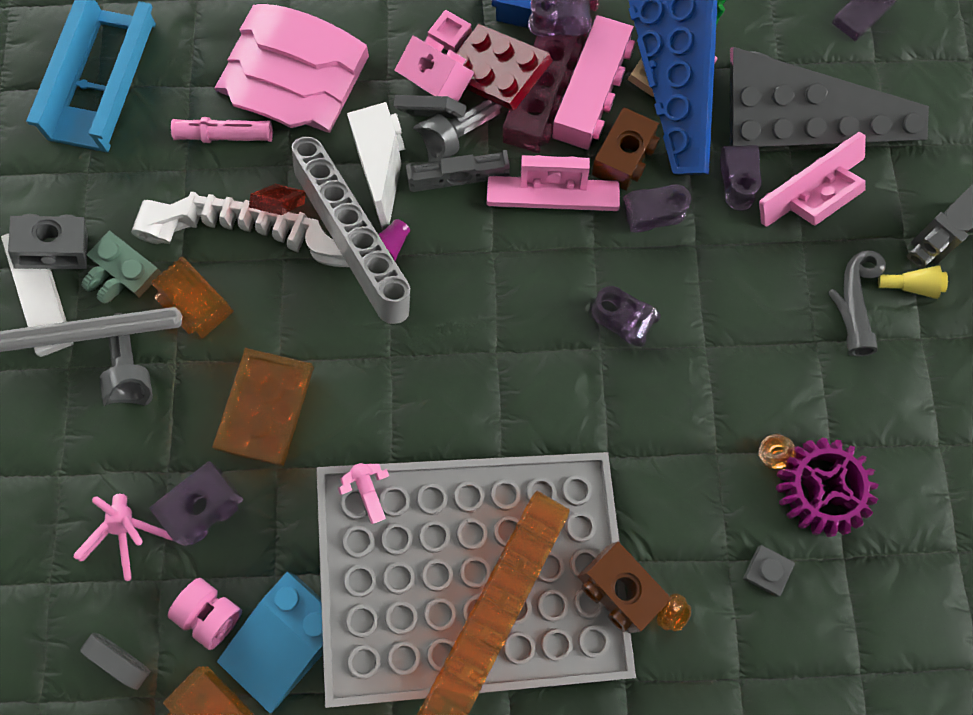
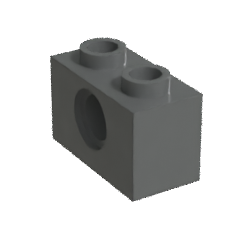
(65, 252)

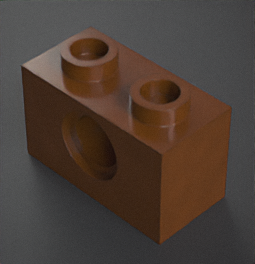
(630, 132)
(644, 594)

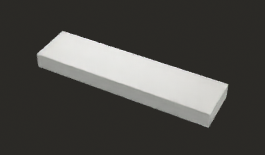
(38, 299)

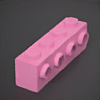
(592, 83)

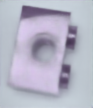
(176, 507)

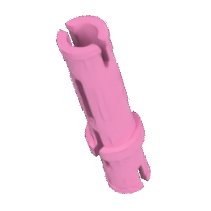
(230, 130)

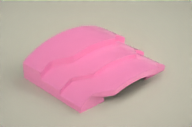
(292, 67)

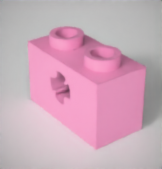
(434, 70)

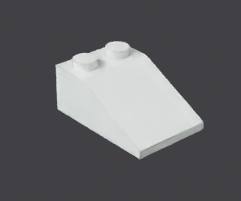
(378, 147)

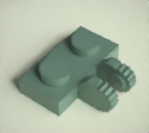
(123, 264)

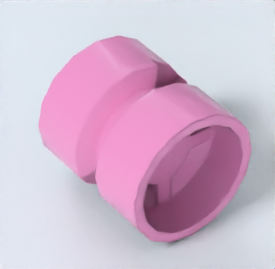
(195, 604)

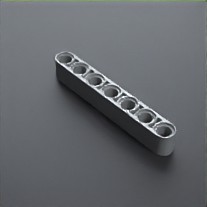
(351, 231)

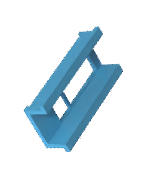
(52, 108)

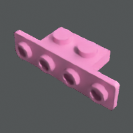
(553, 185)
(820, 187)

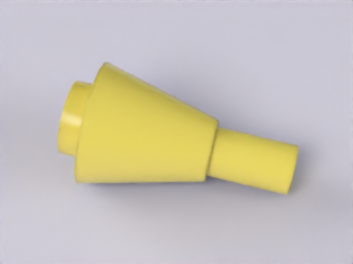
(925, 281)

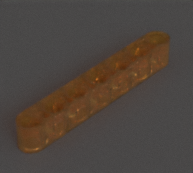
(496, 608)

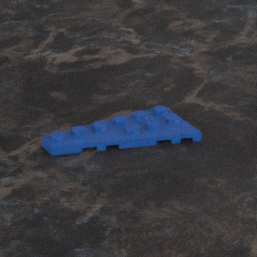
(679, 60)

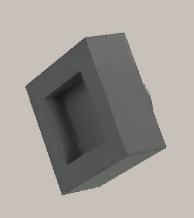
(769, 571)

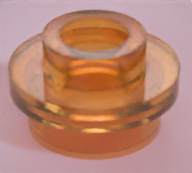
(773, 444)
(674, 614)

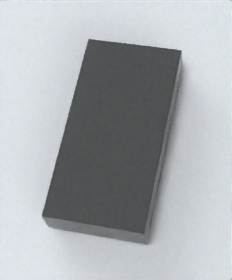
(429, 105)

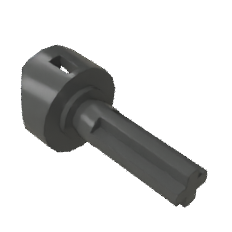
(442, 135)
(124, 380)

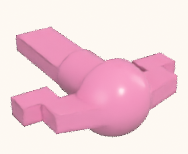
(361, 475)

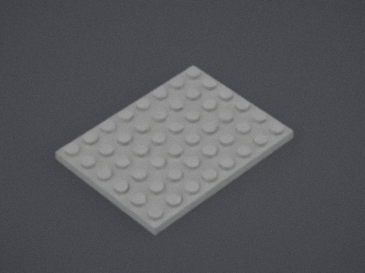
(409, 582)

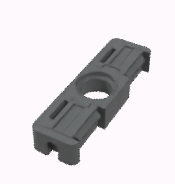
(457, 171)

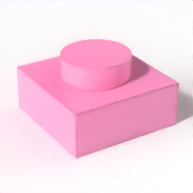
(450, 31)

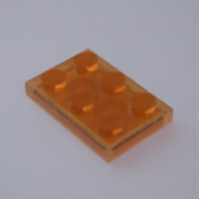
(263, 407)

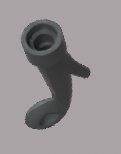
(860, 338)

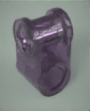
(561, 17)
(740, 175)
(656, 207)
(627, 315)

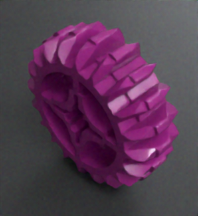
(853, 500)

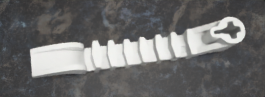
(159, 221)

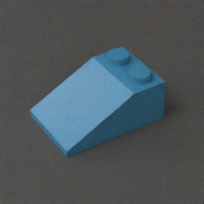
(277, 642)

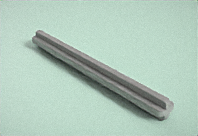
(90, 329)

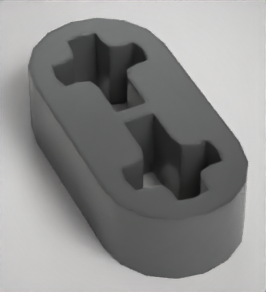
(115, 661)

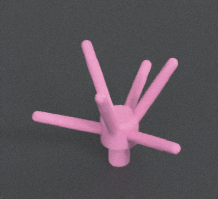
(118, 522)

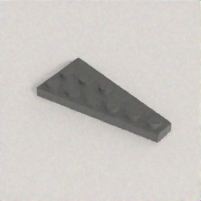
(797, 106)

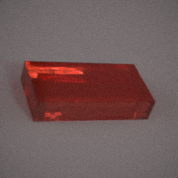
(277, 199)

